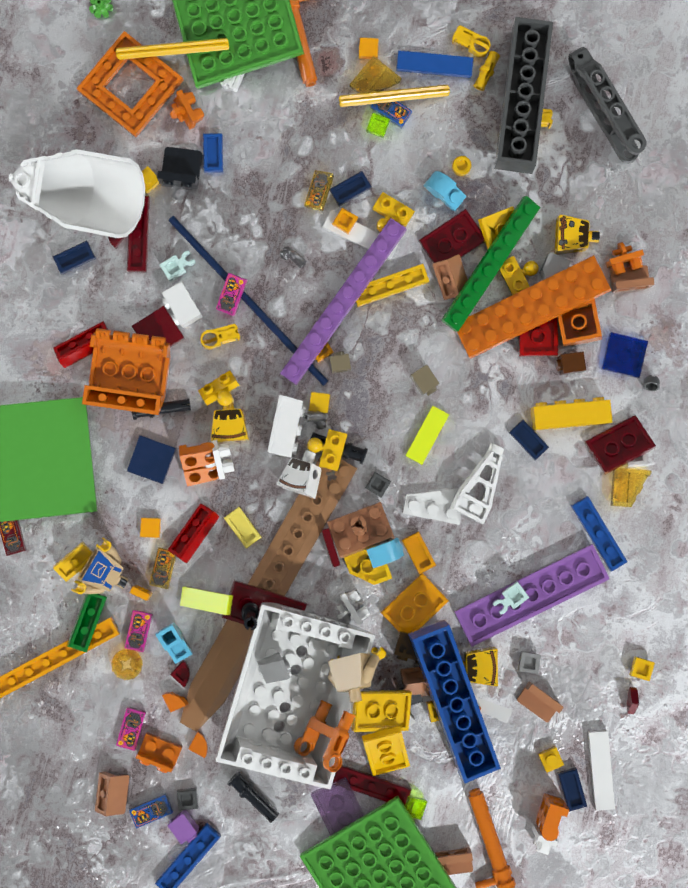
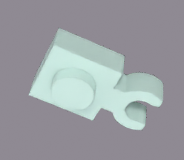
(175, 267)
(513, 596)

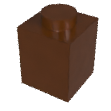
(571, 363)

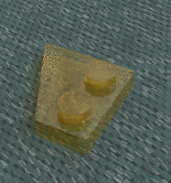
(374, 77)
(627, 485)

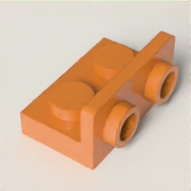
(159, 753)

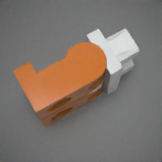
(204, 462)
(547, 822)

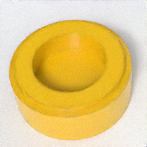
(461, 165)

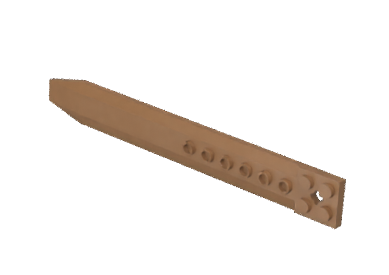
(275, 574)

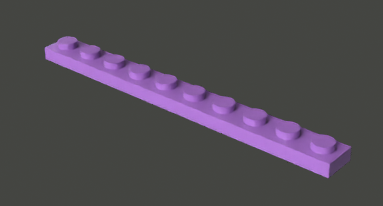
(343, 301)

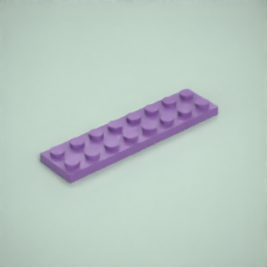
(545, 590)

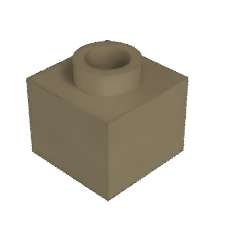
(340, 362)

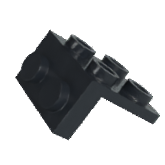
(180, 168)

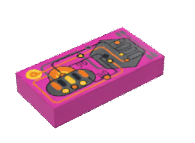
(231, 294)
(138, 630)
(131, 728)

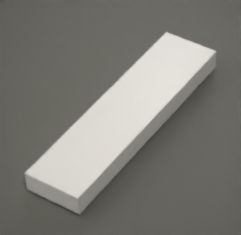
(358, 235)
(601, 770)

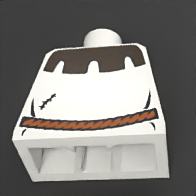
(301, 475)

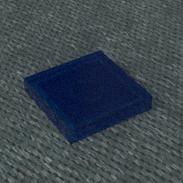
(624, 355)

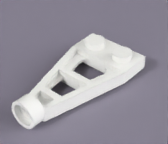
(470, 506)

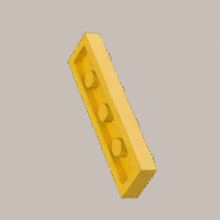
(393, 284)

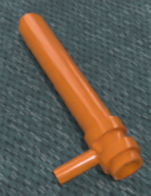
(304, 61)
(501, 871)

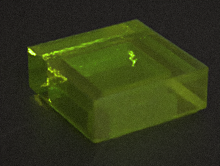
(378, 125)
(416, 807)

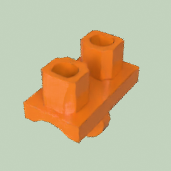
(183, 110)
(617, 263)

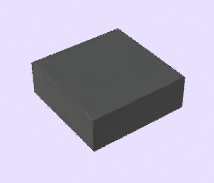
(378, 484)
(187, 799)

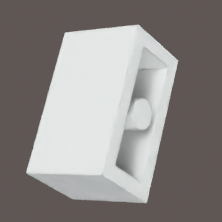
(181, 304)

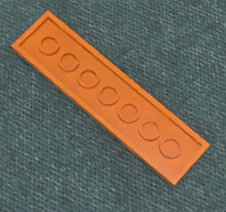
(533, 306)

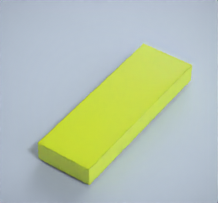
(427, 435)
(206, 600)

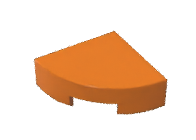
(174, 701)
(199, 745)

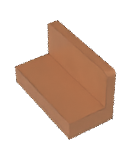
(450, 276)
(631, 280)
(414, 681)
(539, 702)
(111, 794)
(456, 860)

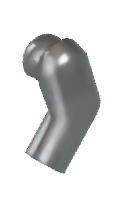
(287, 253)
(317, 417)

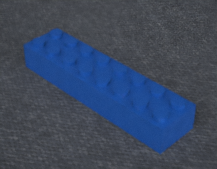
(454, 701)

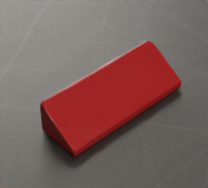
(76, 347)
(193, 533)

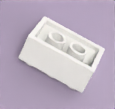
(286, 427)

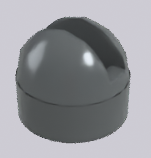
(648, 383)

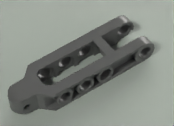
(623, 127)

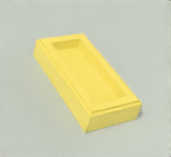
(242, 527)

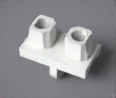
(358, 615)

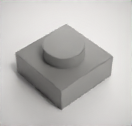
(529, 662)

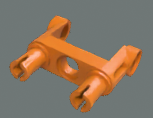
(338, 735)

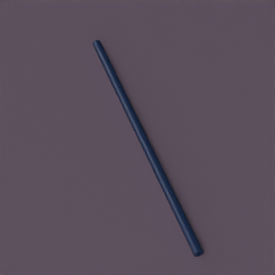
(245, 297)

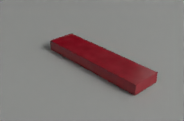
(138, 242)
(372, 785)

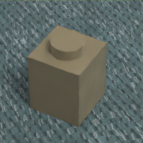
(425, 380)

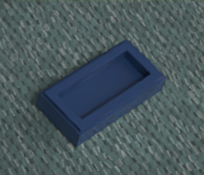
(350, 188)
(74, 257)
(528, 439)
(572, 789)

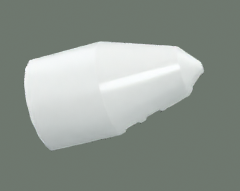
(84, 191)

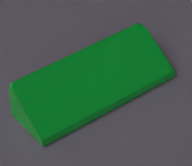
(86, 622)

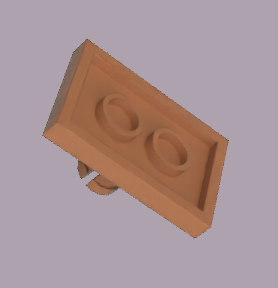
(360, 530)

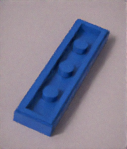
(434, 64)
(599, 533)
(189, 858)

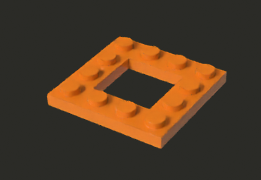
(130, 119)

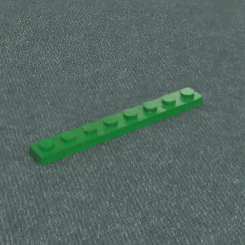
(490, 264)

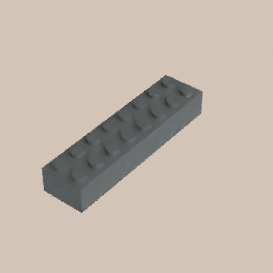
(524, 95)

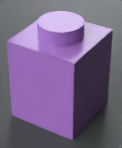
(183, 827)

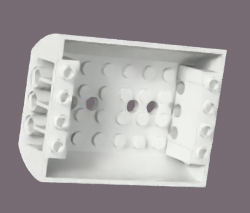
(249, 731)

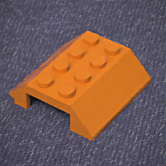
(128, 372)

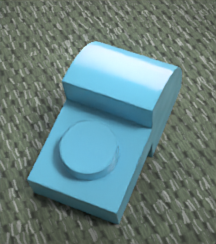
(445, 189)
(385, 552)
(173, 641)

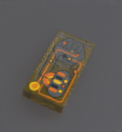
(319, 190)
(162, 568)

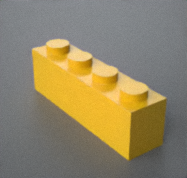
(571, 414)

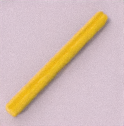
(172, 48)
(394, 95)

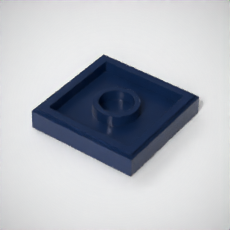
(151, 459)

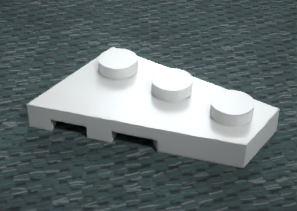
(433, 506)

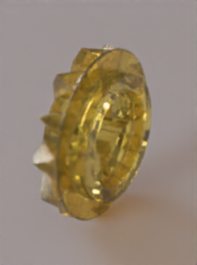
(135, 663)

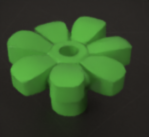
(101, 7)

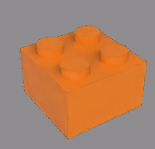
(580, 325)

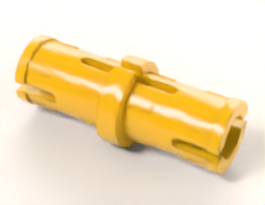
(486, 70)

